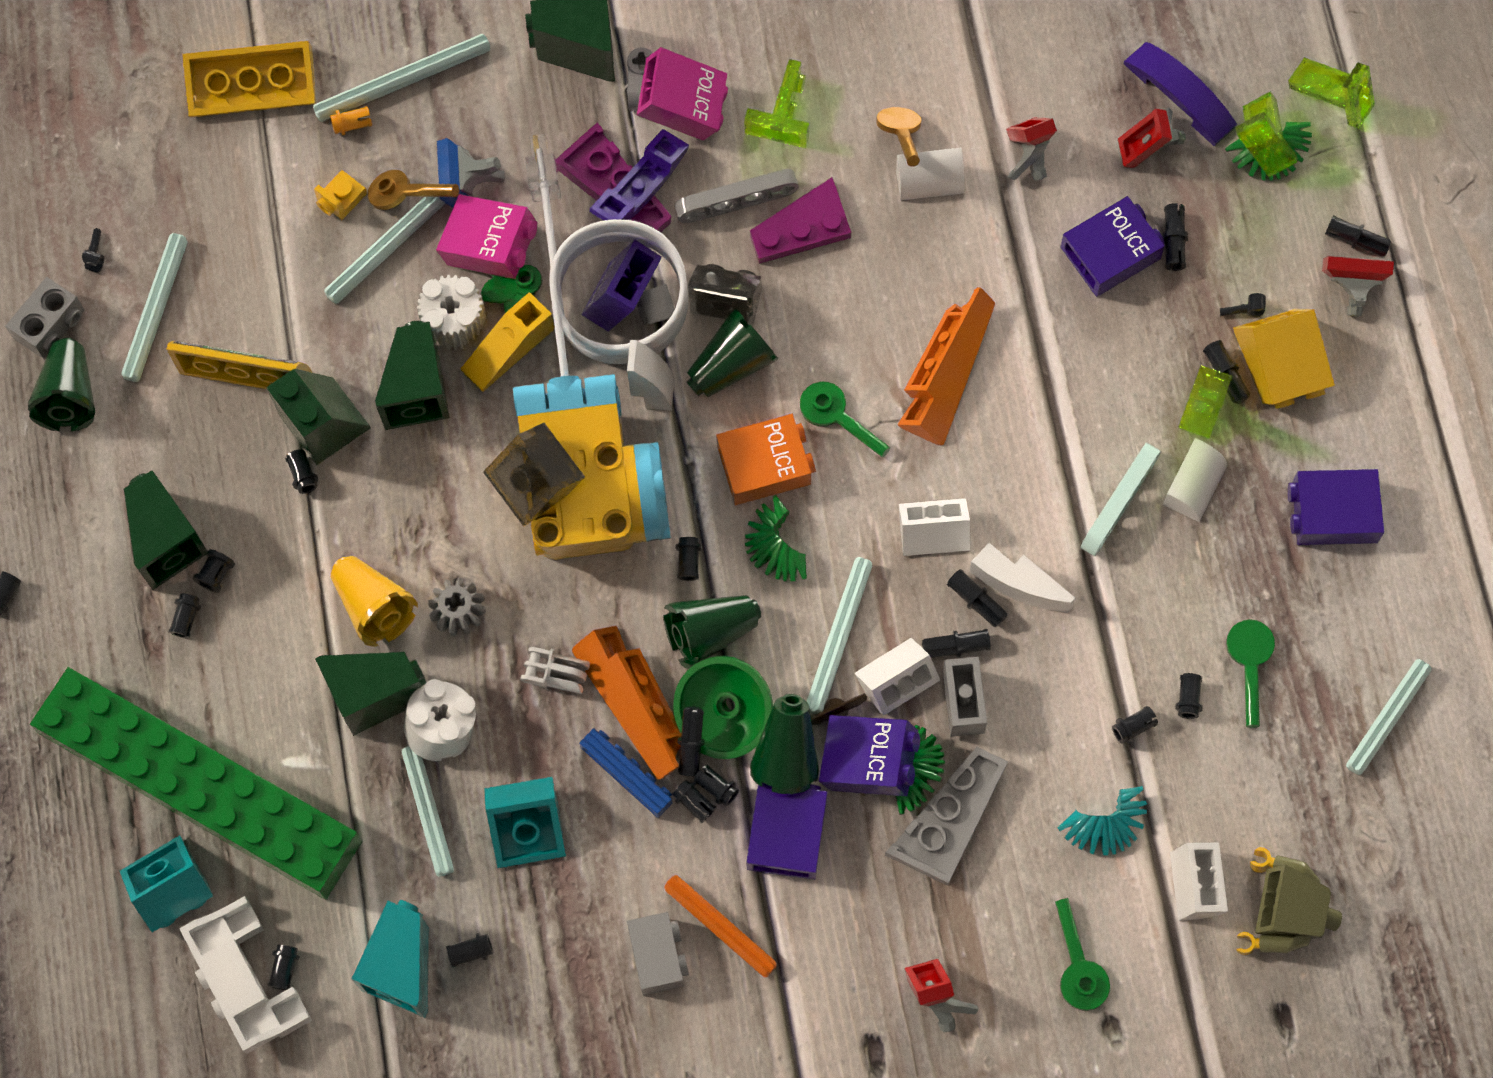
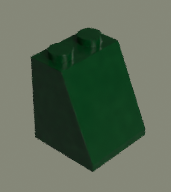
(573, 35)
(412, 379)
(316, 412)
(159, 531)
(370, 685)

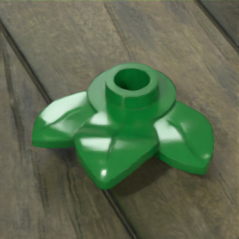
(510, 290)

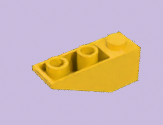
(509, 341)

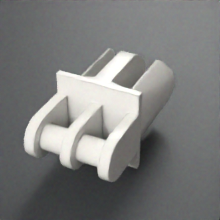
(560, 672)

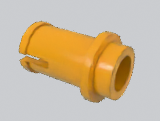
(348, 120)

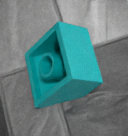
(524, 822)
(166, 884)

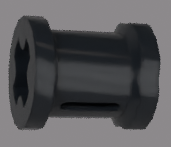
(213, 571)

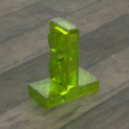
(1337, 87)
(781, 125)
(1264, 135)
(1205, 402)

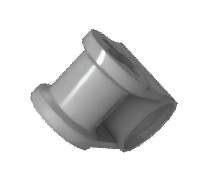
(635, 76)
(655, 305)

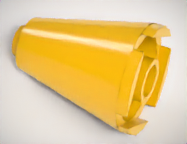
(373, 602)

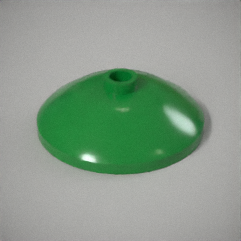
(708, 686)

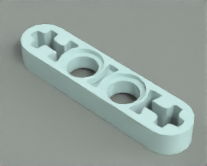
(1120, 499)

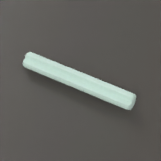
(1388, 717)
(428, 812)

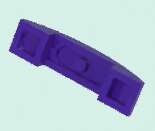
(1184, 89)
(643, 180)

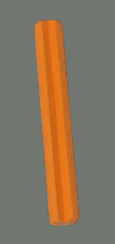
(720, 926)

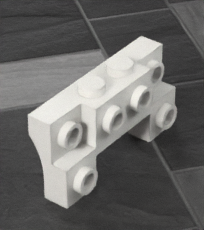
(229, 975)

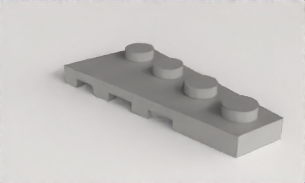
(946, 825)

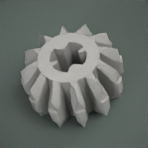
(448, 599)

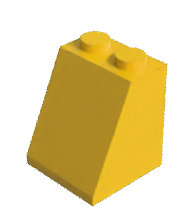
(1286, 356)

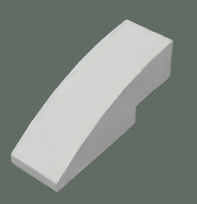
(649, 377)
(1020, 581)

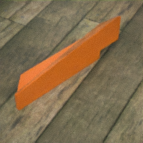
(945, 368)
(632, 697)

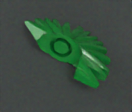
(1294, 137)
(769, 545)
(926, 768)

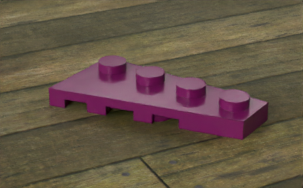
(597, 165)

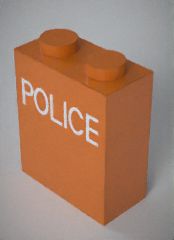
(765, 459)

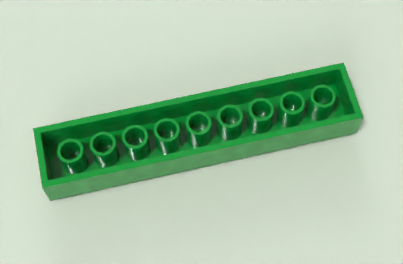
(197, 783)

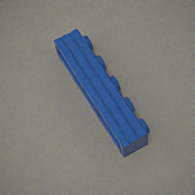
(626, 772)

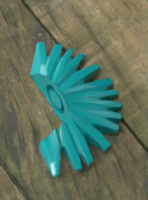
(1109, 828)

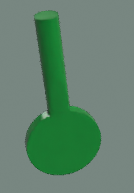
(826, 404)
(1250, 645)
(1083, 982)

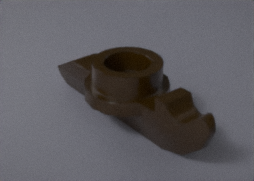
(837, 708)

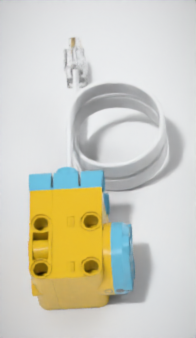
(623, 485)

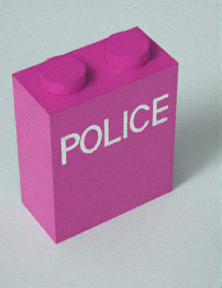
(682, 94)
(487, 236)

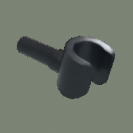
(92, 259)
(1254, 308)

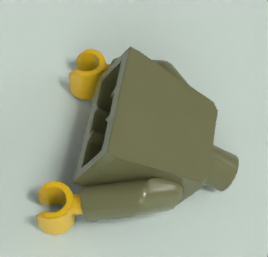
(1291, 906)

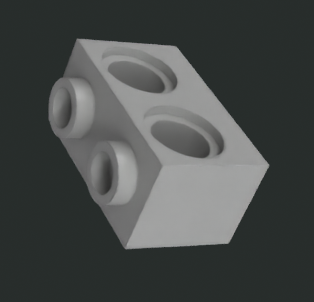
(38, 314)

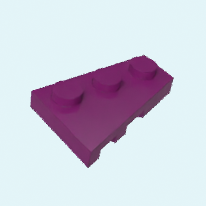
(803, 225)

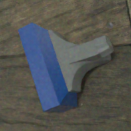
(459, 168)

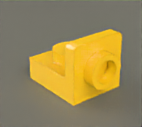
(340, 195)

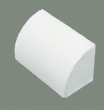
(935, 175)
(1196, 480)
(934, 527)
(897, 676)
(1198, 881)

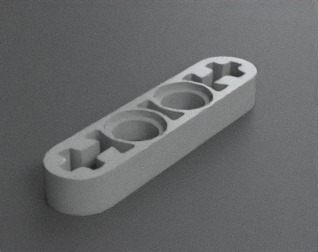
(736, 196)

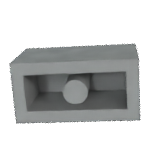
(964, 696)
(656, 953)

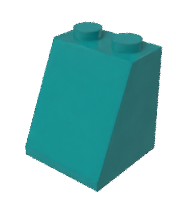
(397, 959)

